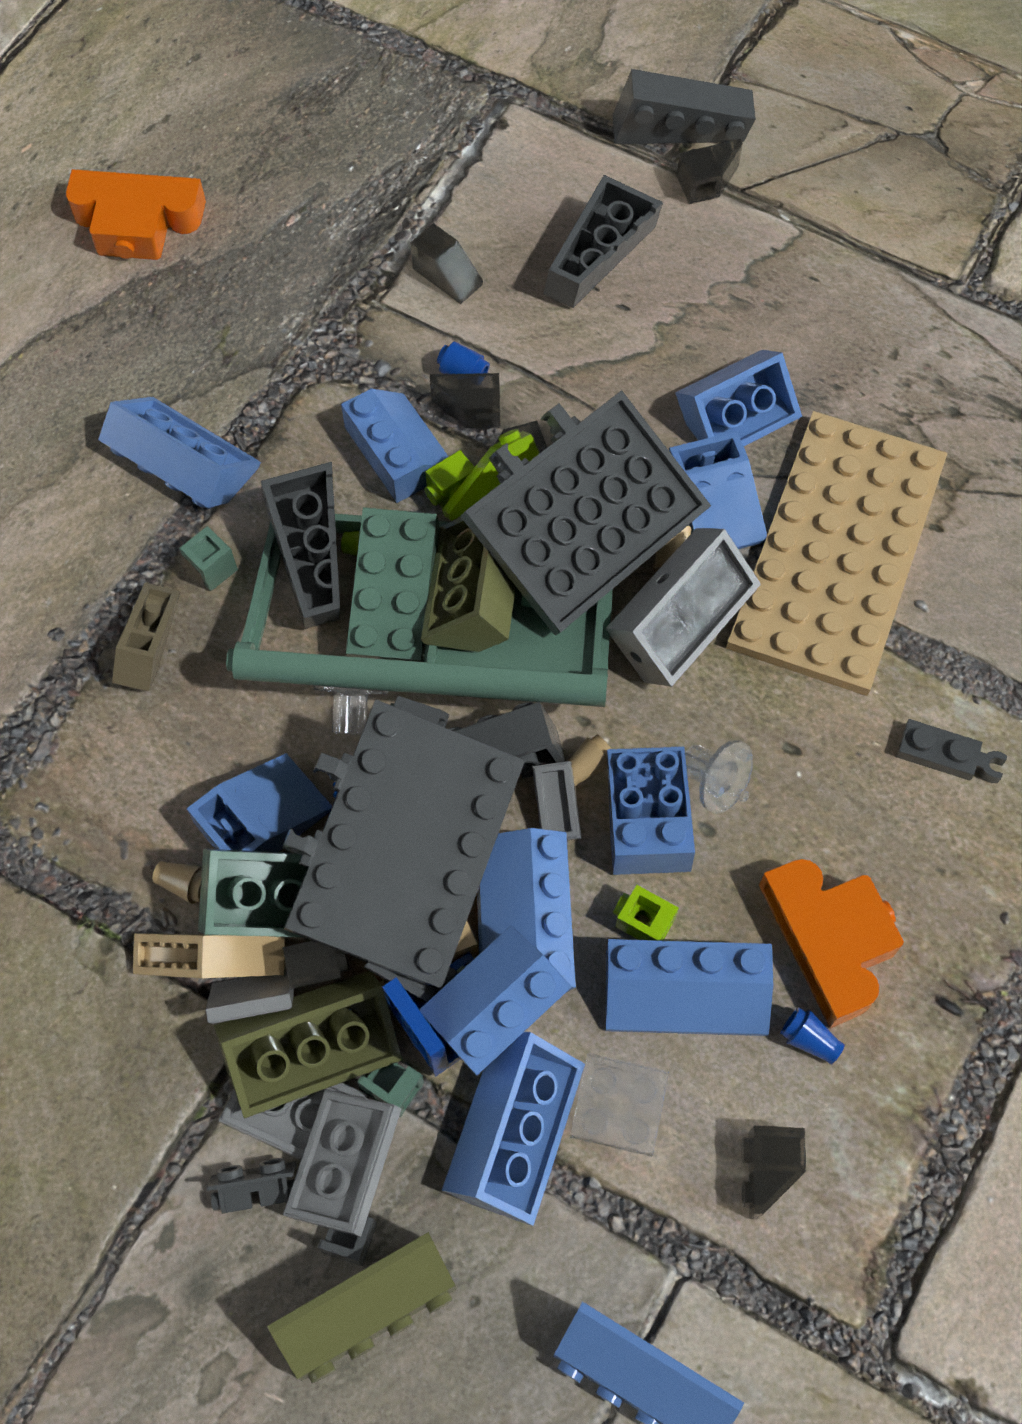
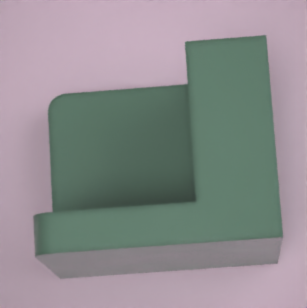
(210, 557)
(392, 1085)

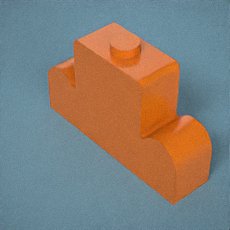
(133, 211)
(833, 935)

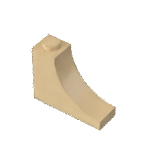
(207, 955)

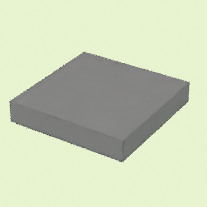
(248, 997)

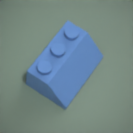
(744, 397)
(392, 440)
(494, 999)

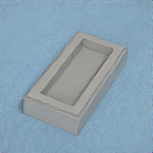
(557, 798)

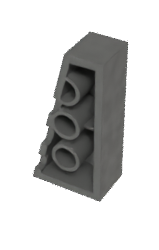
(680, 110)
(601, 238)
(305, 531)
(522, 733)

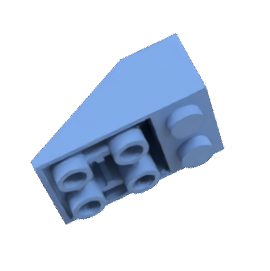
(726, 480)
(259, 807)
(649, 811)

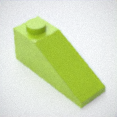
(484, 475)

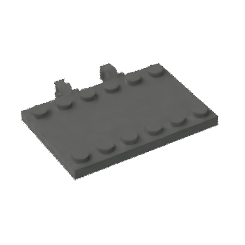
(583, 509)
(402, 844)

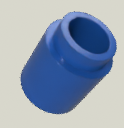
(461, 360)

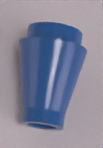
(811, 1035)

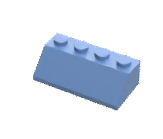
(177, 450)
(530, 890)
(688, 987)
(515, 1129)
(640, 1374)

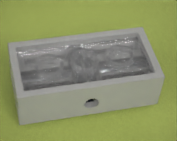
(683, 606)

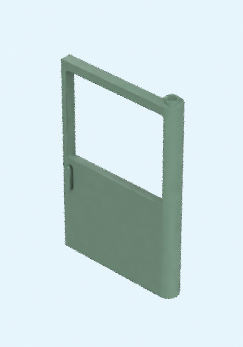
(525, 668)

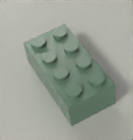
(392, 584)
(248, 892)

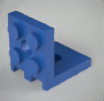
(418, 1030)

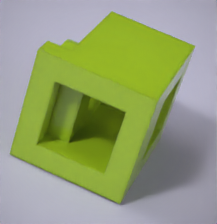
(446, 478)
(643, 902)

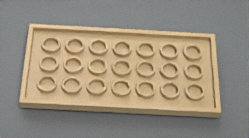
(838, 553)

